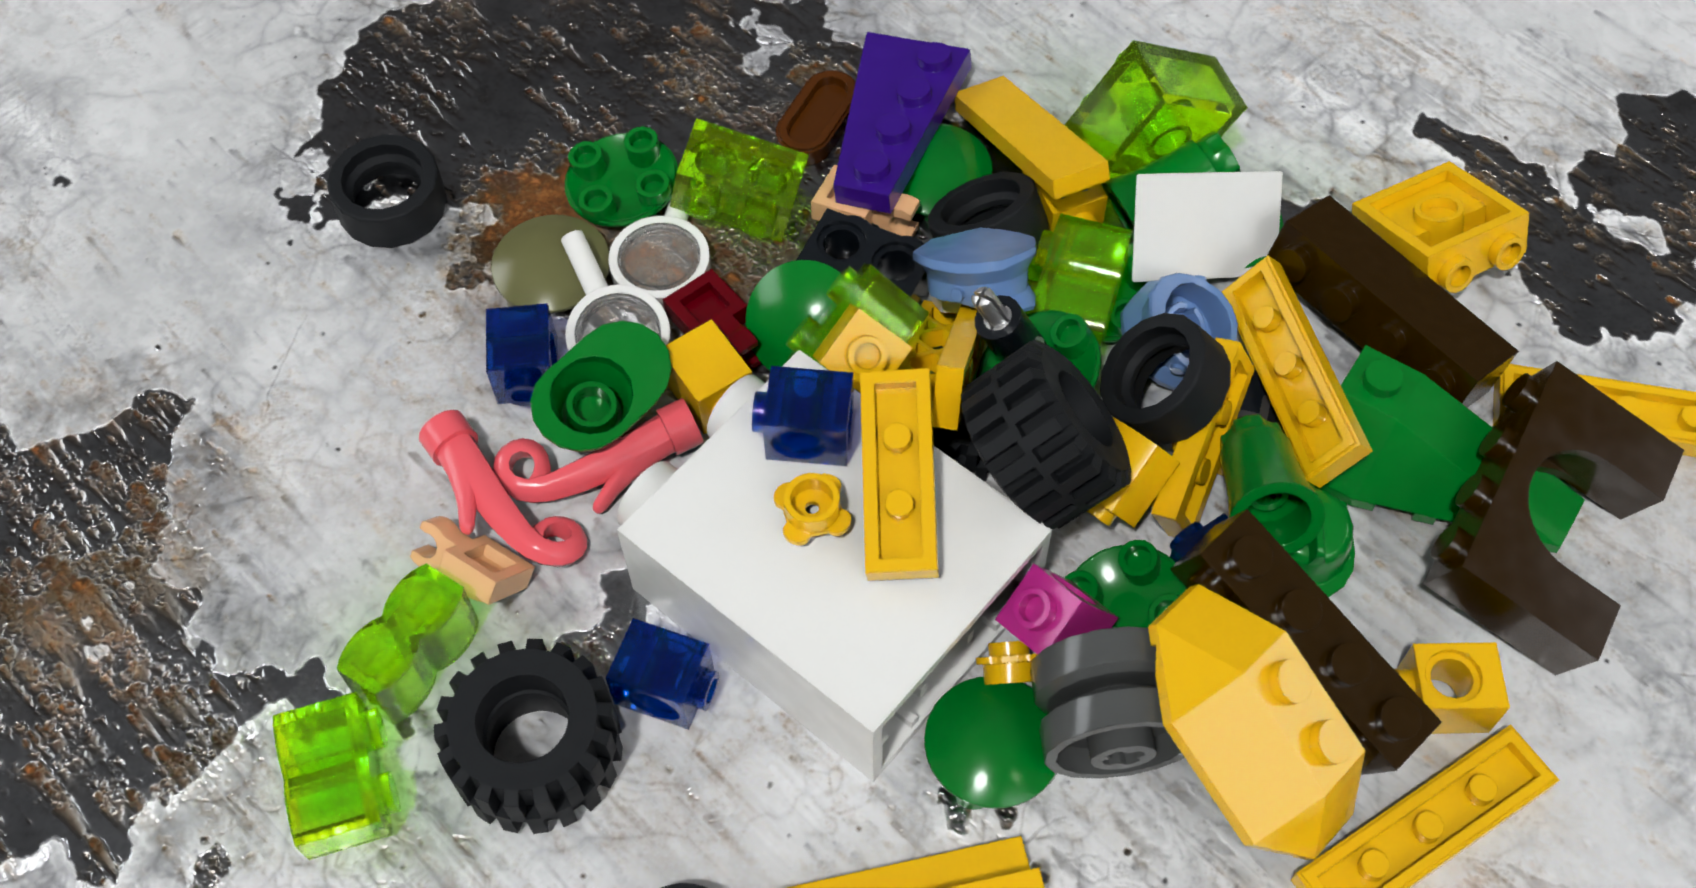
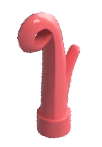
(454, 446)
(614, 464)

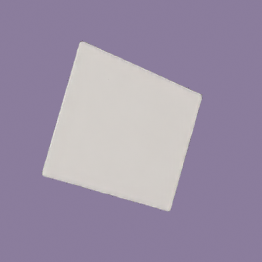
(1204, 222)

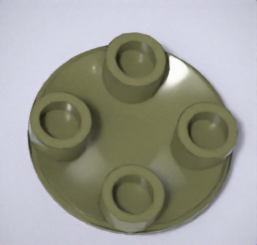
(534, 266)

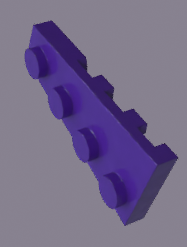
(893, 115)

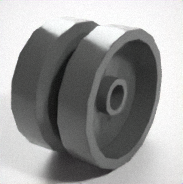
(1101, 705)

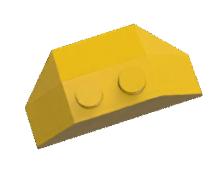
(1255, 724)

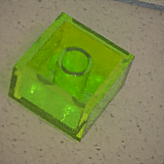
(1154, 104)

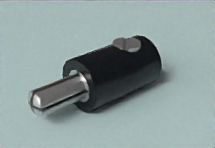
(1002, 323)

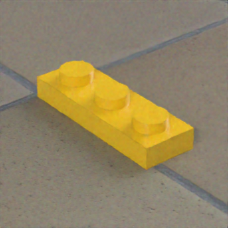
(898, 475)
(1189, 486)

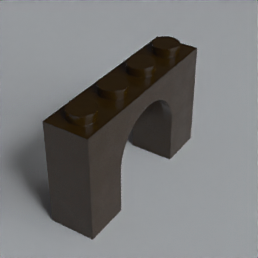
(1491, 553)

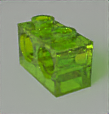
(741, 172)

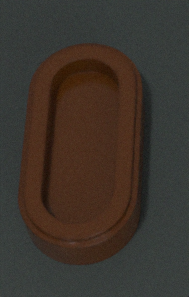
(817, 115)

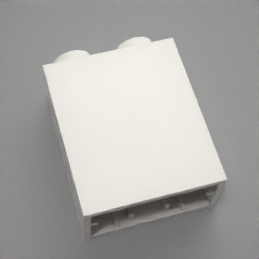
(803, 621)

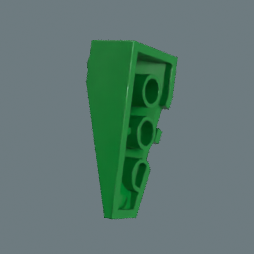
(1428, 450)

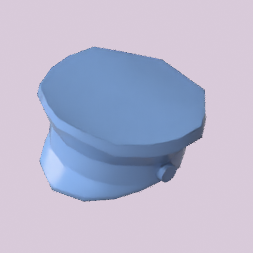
(978, 259)
(1183, 296)

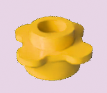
(808, 490)
(1006, 663)

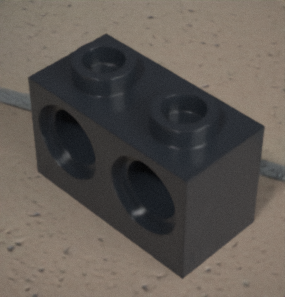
(864, 243)

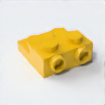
(1448, 224)

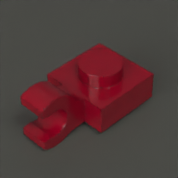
(713, 299)

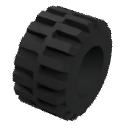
(1045, 435)
(500, 693)

